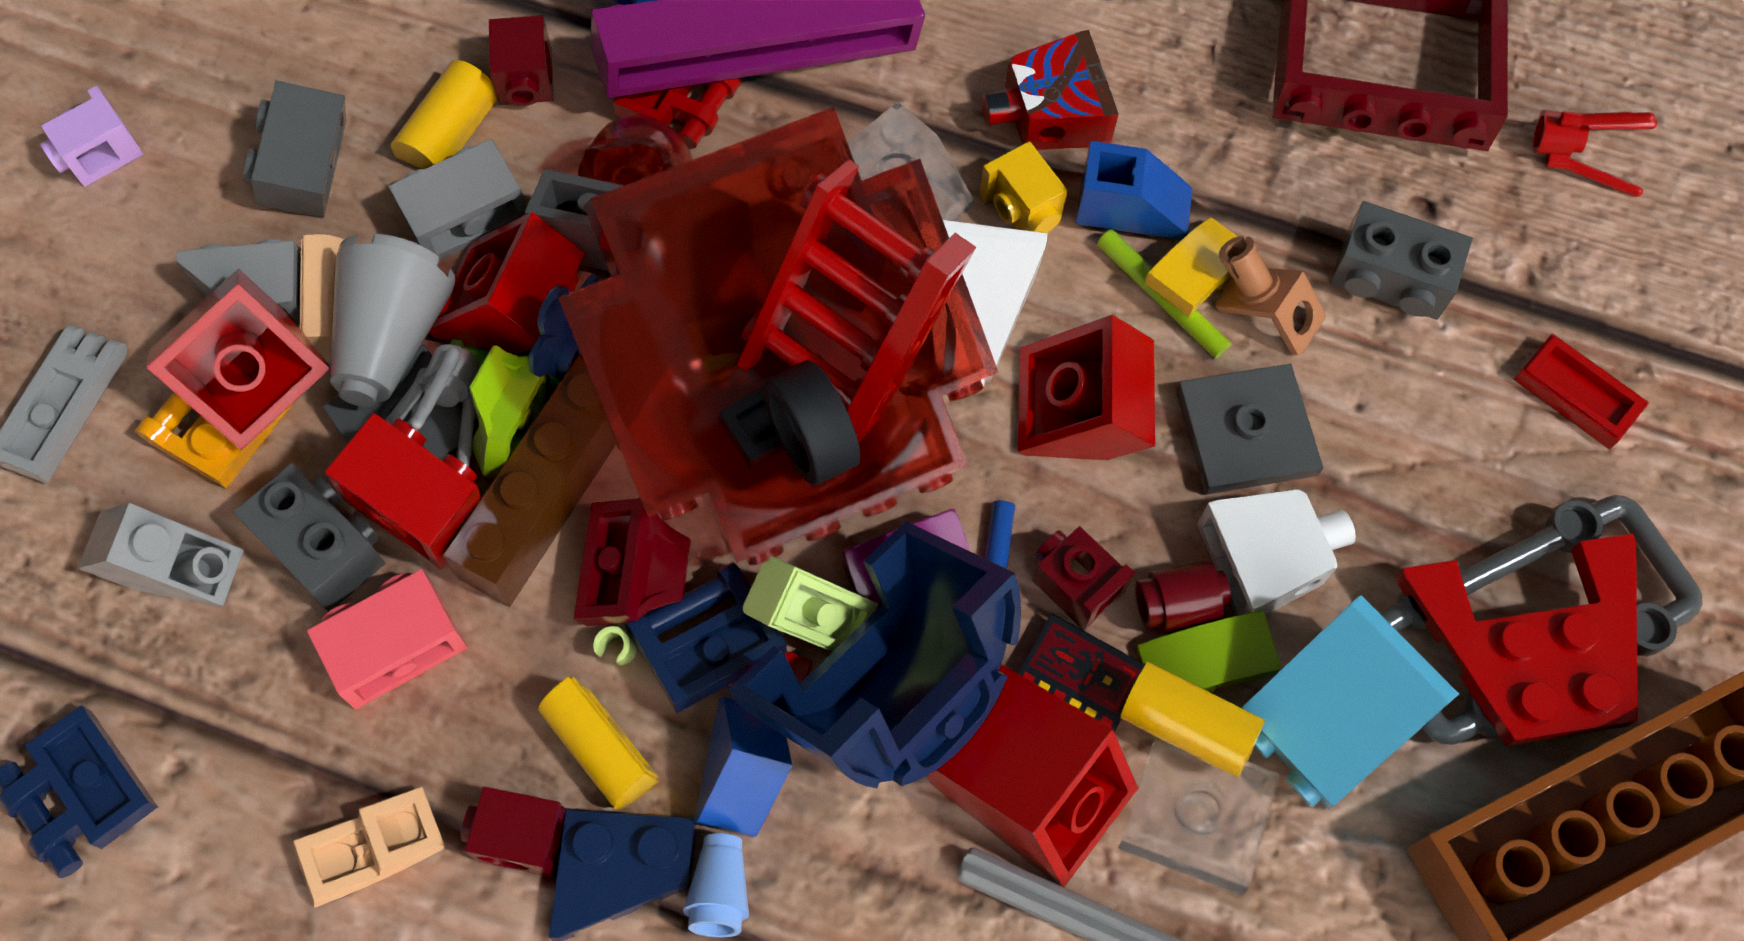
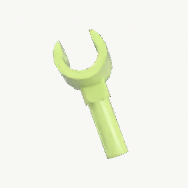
(609, 633)

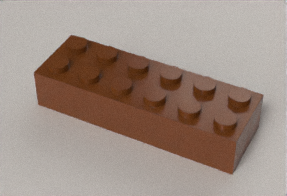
(1593, 824)

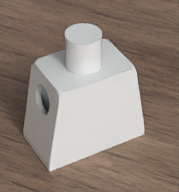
(1272, 547)

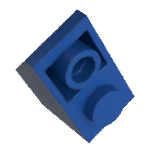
(1132, 192)

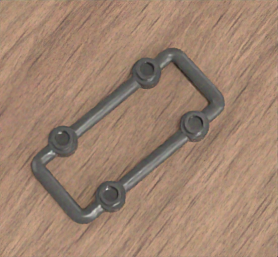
(1564, 529)

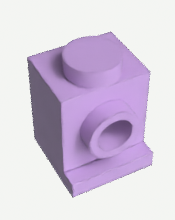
(89, 140)

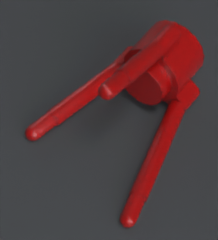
(1567, 132)

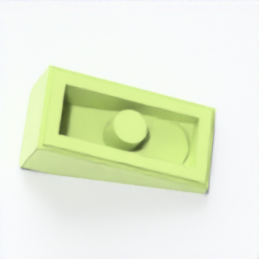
(805, 605)

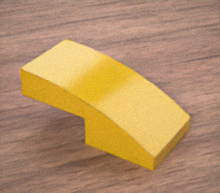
(1192, 268)

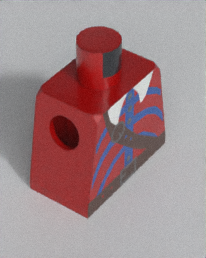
(1056, 96)

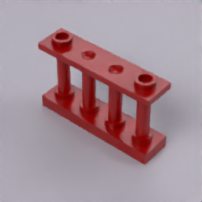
(907, 315)

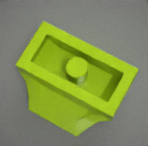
(506, 406)

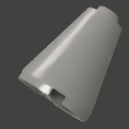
(382, 313)

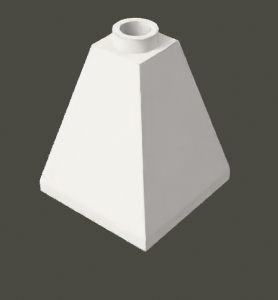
(999, 276)

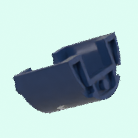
(910, 676)

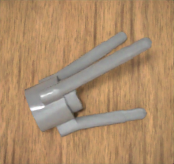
(444, 384)

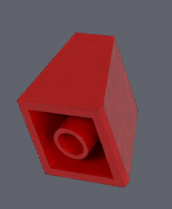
(1040, 777)

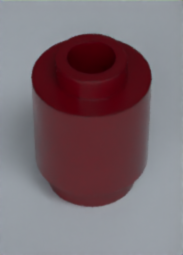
(1182, 596)

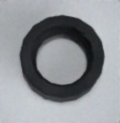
(811, 422)

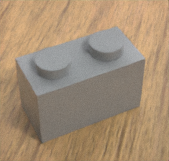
(459, 199)

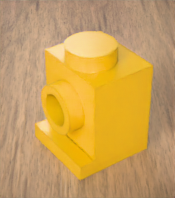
(1024, 190)

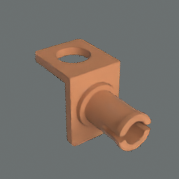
(1268, 293)

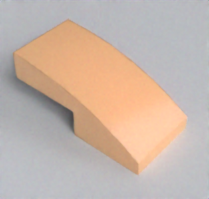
(368, 848)

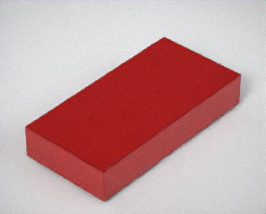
(1581, 391)

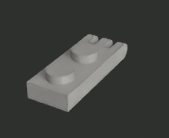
(58, 402)

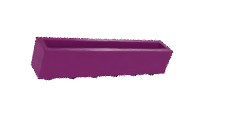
(717, 40)

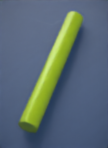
(1137, 269)

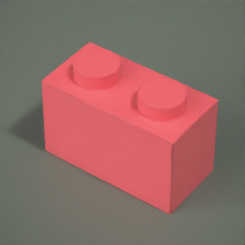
(386, 638)

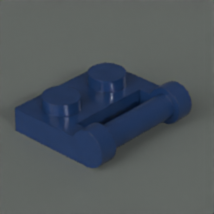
(709, 653)

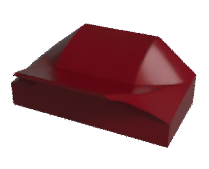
(629, 564)

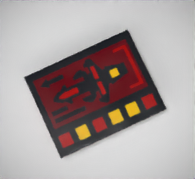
(1082, 670)

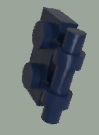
(91, 781)

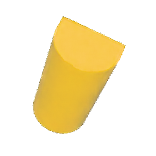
(446, 116)
(1192, 719)
(597, 743)

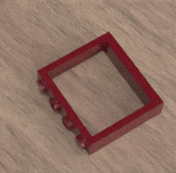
(1395, 109)

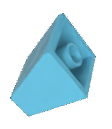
(1346, 704)

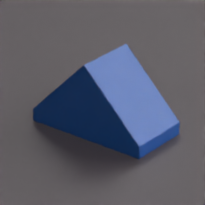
(741, 771)

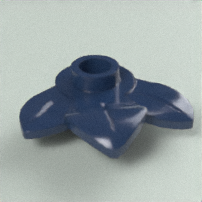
(555, 348)

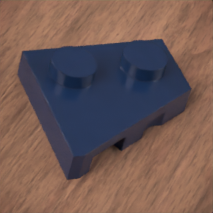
(617, 865)

